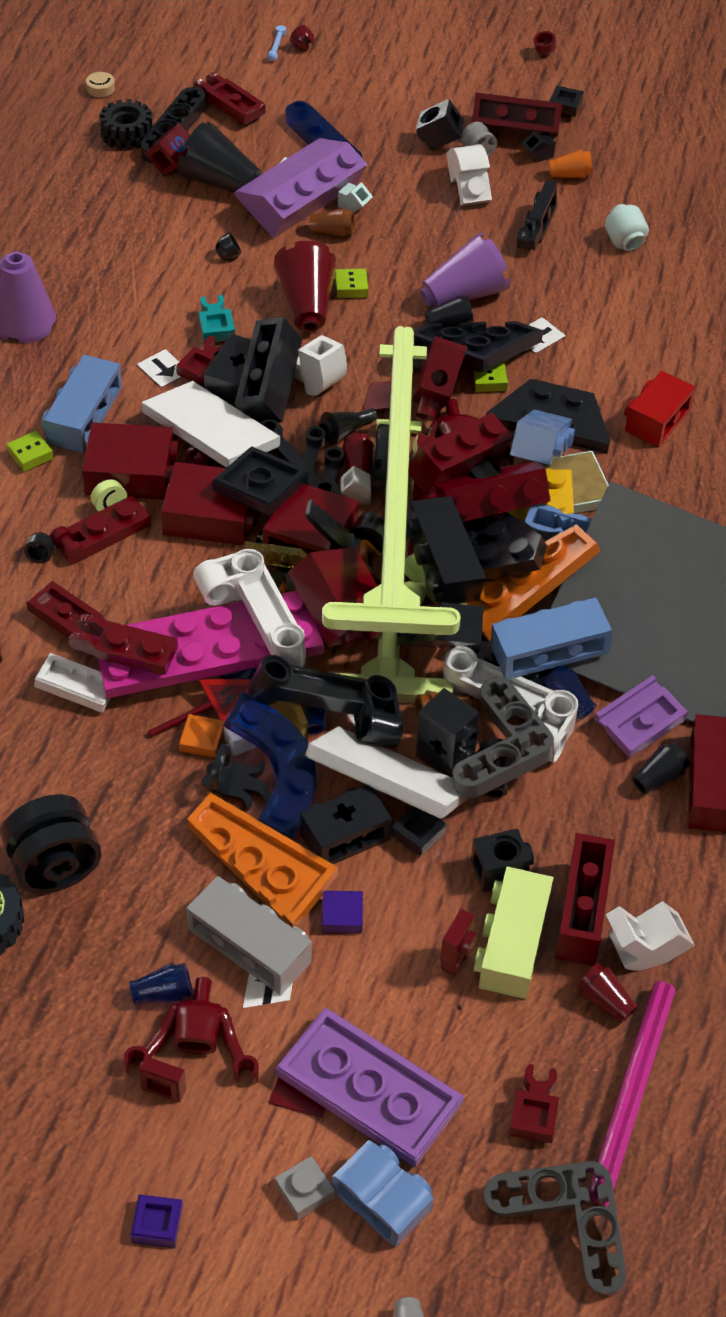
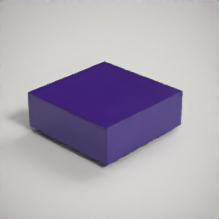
(342, 911)
(156, 1221)

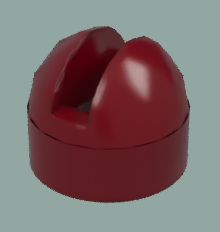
(302, 37)
(548, 40)
(199, 457)

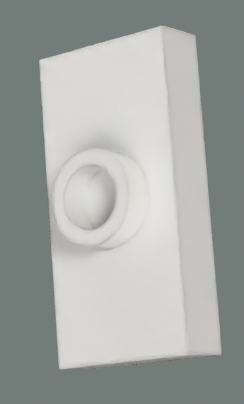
(72, 682)

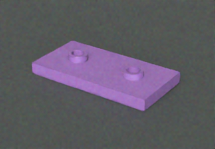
(370, 1086)

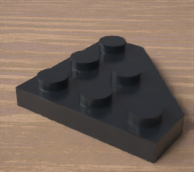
(484, 345)
(505, 545)

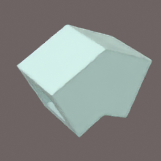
(353, 196)

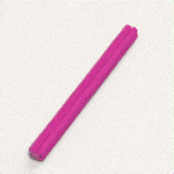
(633, 1085)

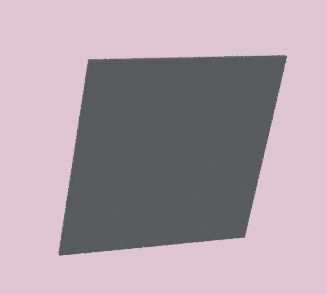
(662, 596)

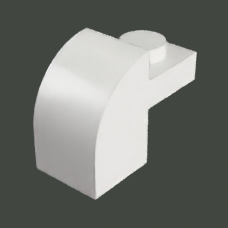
(469, 169)
(320, 365)
(649, 938)

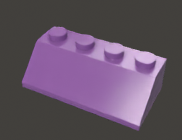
(301, 184)

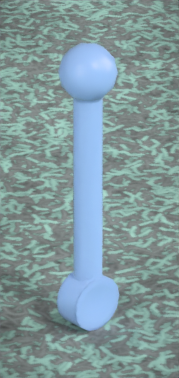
(272, 54)

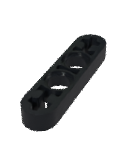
(179, 107)

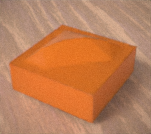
(201, 736)

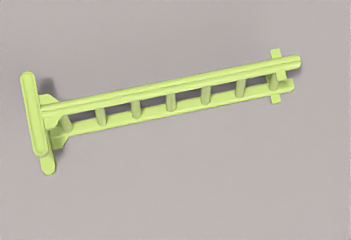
(391, 605)

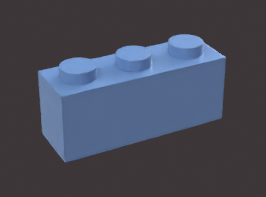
(81, 401)
(542, 437)
(551, 638)

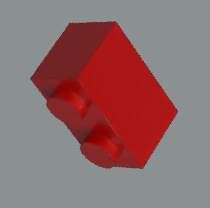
(659, 408)

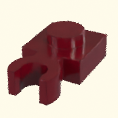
(198, 361)
(458, 942)
(535, 1109)

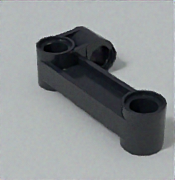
(369, 700)

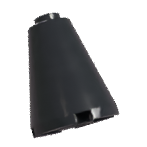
(215, 160)

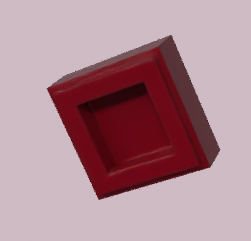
(162, 1079)

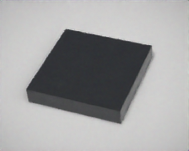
(260, 480)

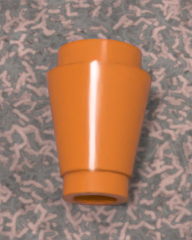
(572, 165)

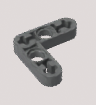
(515, 745)
(570, 1197)

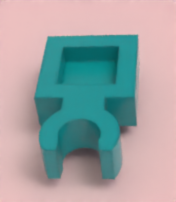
(215, 320)

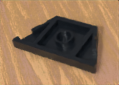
(560, 401)

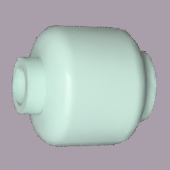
(626, 227)

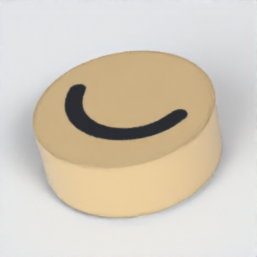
(100, 84)

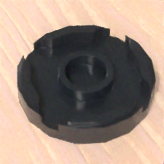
(379, 467)

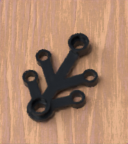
(311, 455)

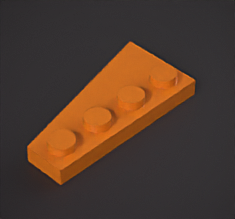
(518, 593)
(266, 861)

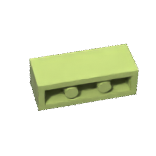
(513, 932)

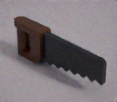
(341, 538)

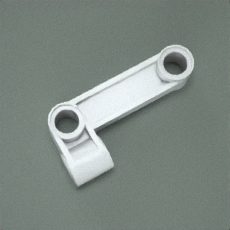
(247, 578)
(554, 708)

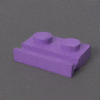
(641, 716)

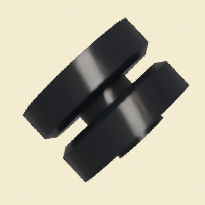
(50, 843)

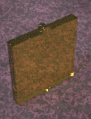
(277, 555)

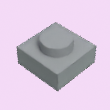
(304, 1187)

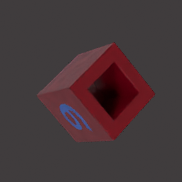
(168, 148)

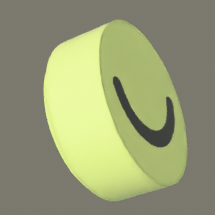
(107, 494)

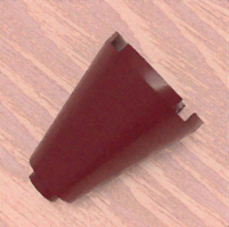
(306, 282)

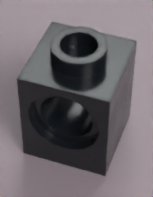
(440, 124)
(488, 850)

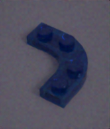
(286, 751)

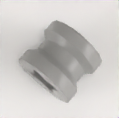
(478, 133)

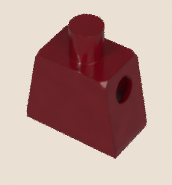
(437, 377)

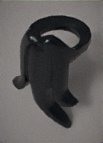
(234, 778)

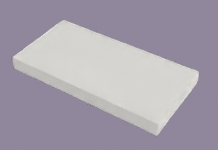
(209, 423)
(386, 771)

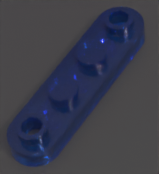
(311, 124)

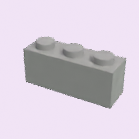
(249, 934)

